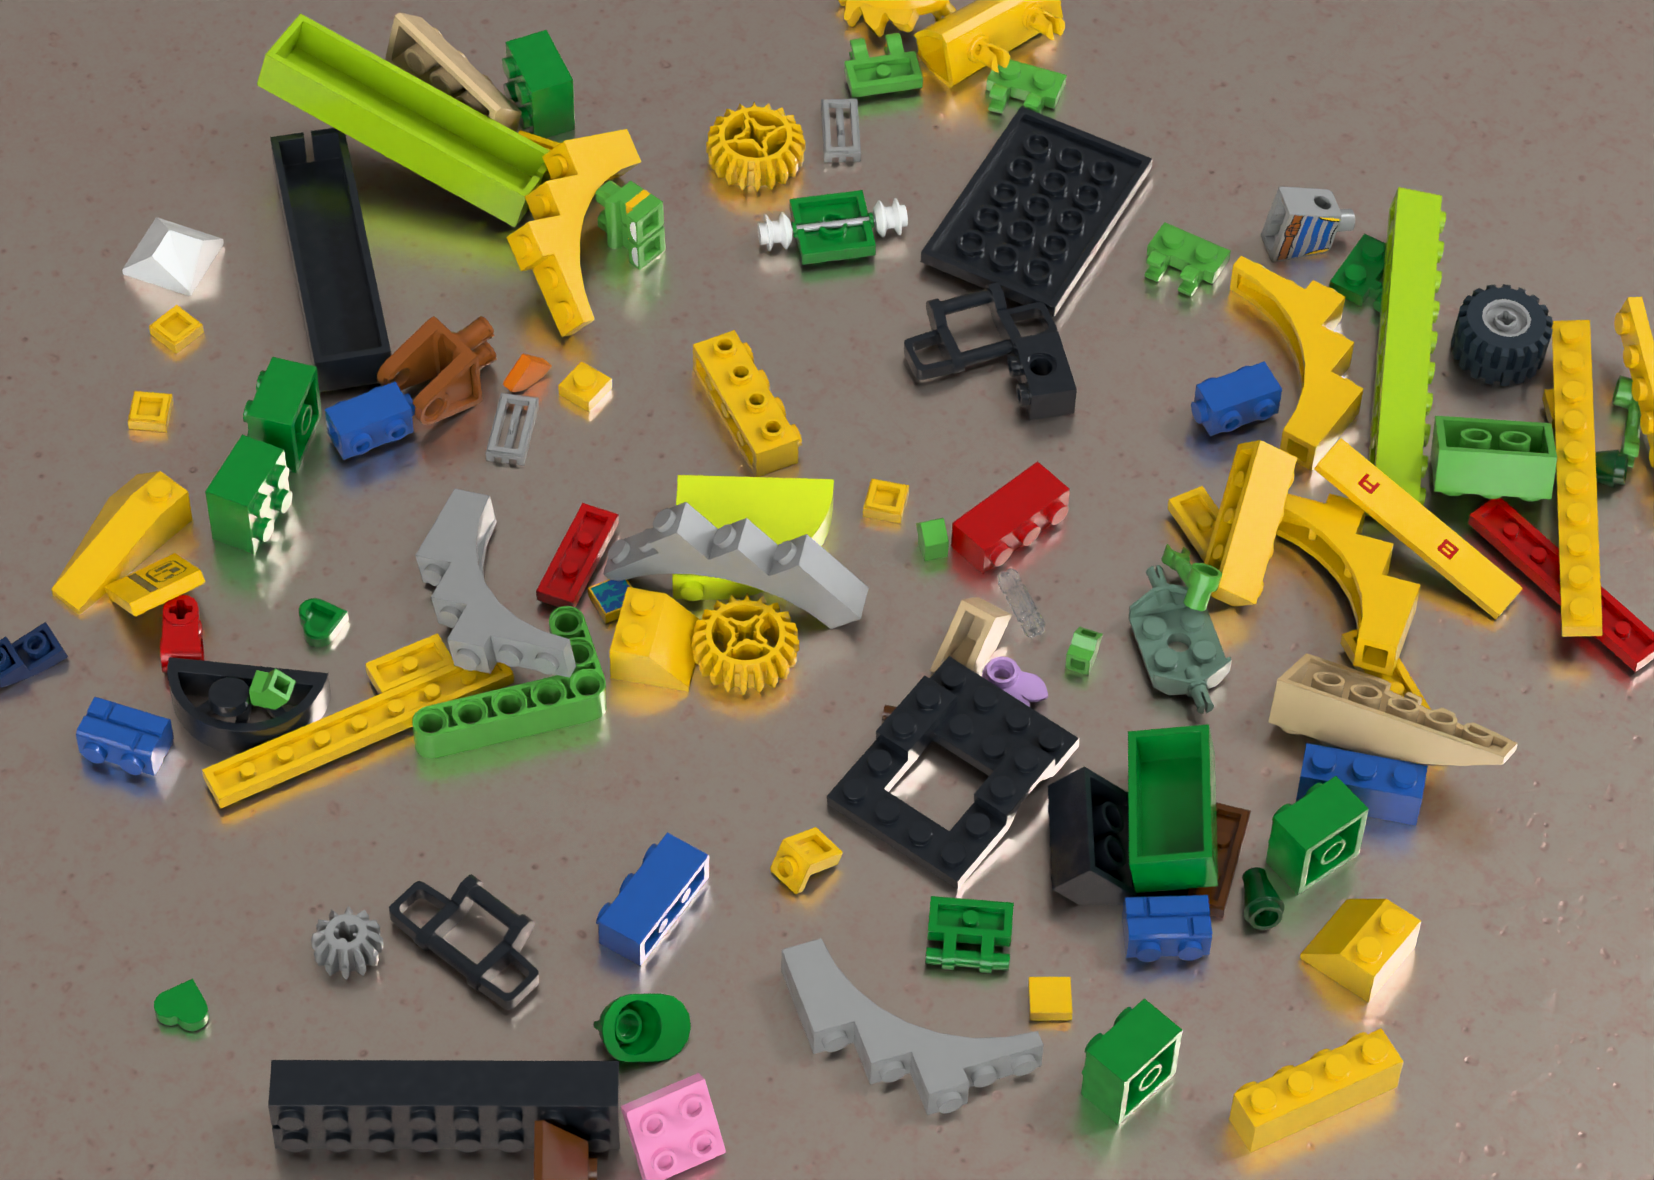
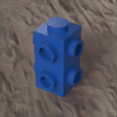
(1236, 399)
(370, 420)

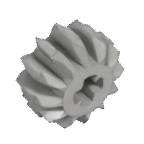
(347, 942)

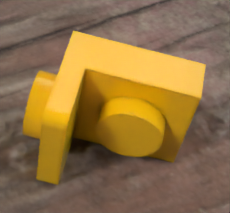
(803, 856)

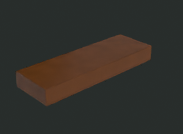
(1231, 831)

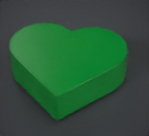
(321, 621)
(182, 1006)

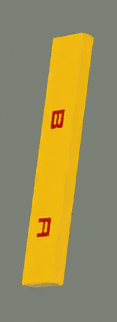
(1418, 528)

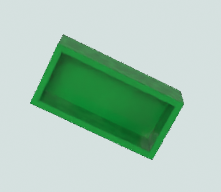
(1172, 808)

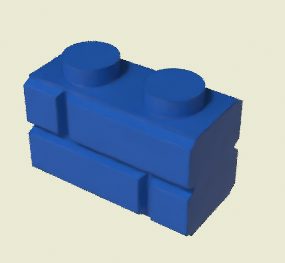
(124, 737)
(1167, 927)

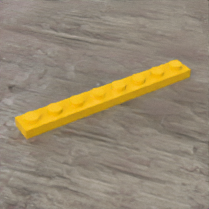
(344, 731)

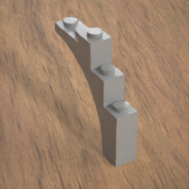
(742, 553)
(481, 626)
(890, 1047)

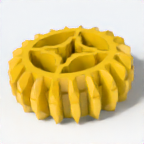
(755, 146)
(747, 657)

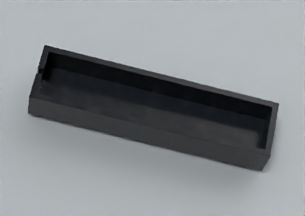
(331, 259)
(441, 1103)

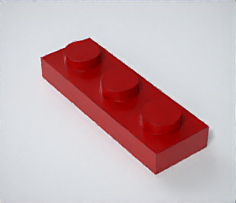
(577, 556)

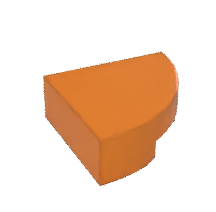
(526, 373)

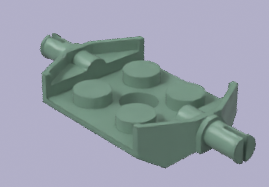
(1164, 619)

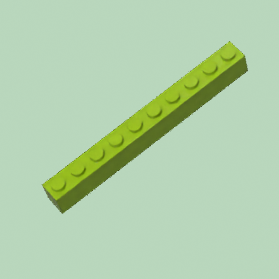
(1407, 339)

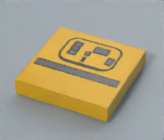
(155, 584)

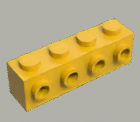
(746, 403)
(1249, 520)
(1315, 1089)

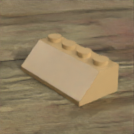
(428, 56)

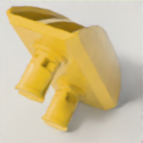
(984, 35)

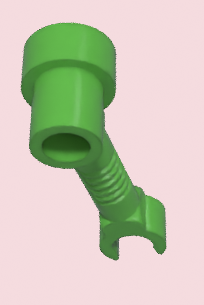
(1623, 398)
(1199, 577)

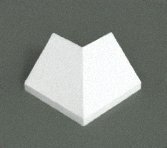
(173, 256)

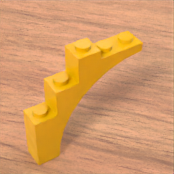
(558, 207)
(1322, 356)
(1361, 566)

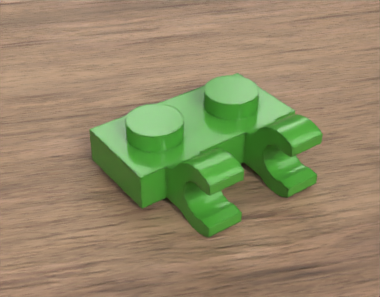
(884, 73)
(1024, 82)
(1187, 252)

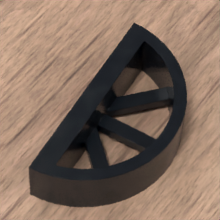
(194, 678)

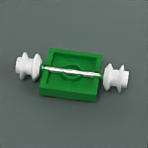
(832, 226)

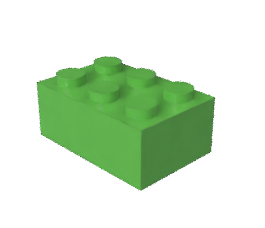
(1493, 458)

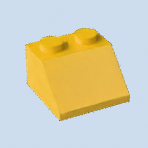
(653, 641)
(1363, 944)

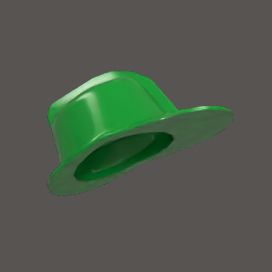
(644, 1027)

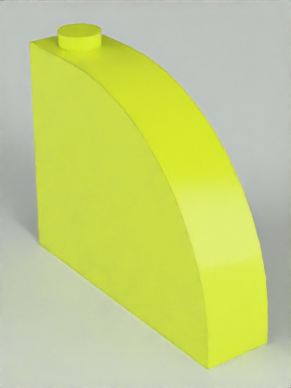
(775, 505)

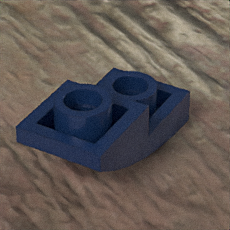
(29, 655)

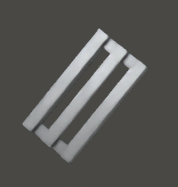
(840, 151)
(507, 452)

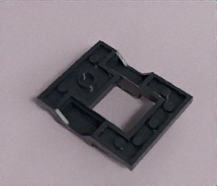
(976, 724)

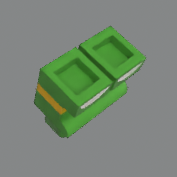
(632, 220)

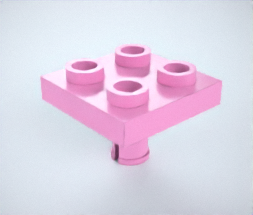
(673, 1128)

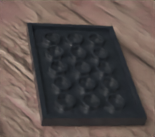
(1037, 210)

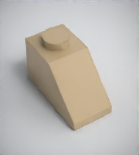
(973, 634)

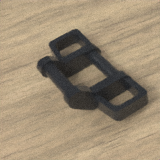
(954, 359)
(451, 913)

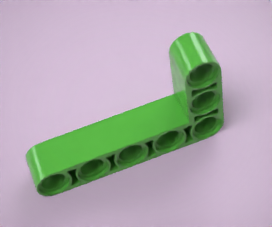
(525, 700)

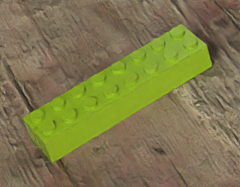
(404, 119)

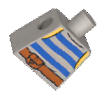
(1303, 223)

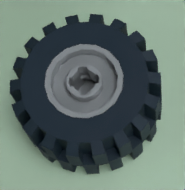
(1501, 334)

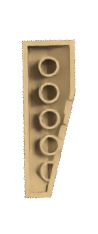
(1364, 716)

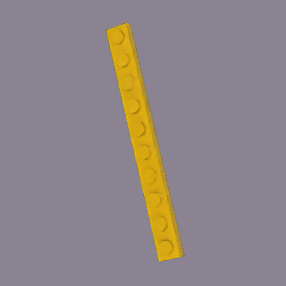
(1576, 479)

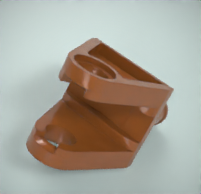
(447, 356)

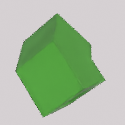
(933, 539)
(1083, 650)
(271, 689)

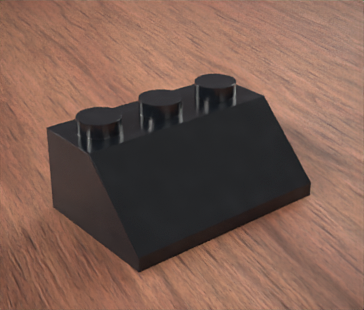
(1090, 839)

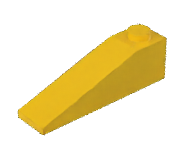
(123, 535)

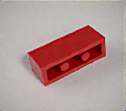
(1010, 518)

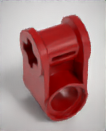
(181, 631)

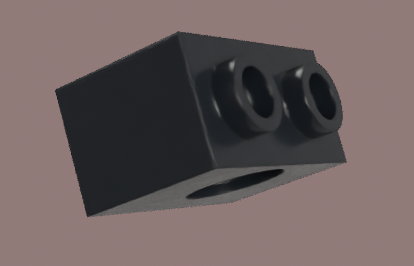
(1042, 375)

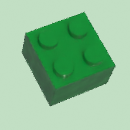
(539, 85)
(285, 408)
(248, 494)
(1316, 834)
(1130, 1060)

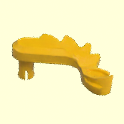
(900, 12)

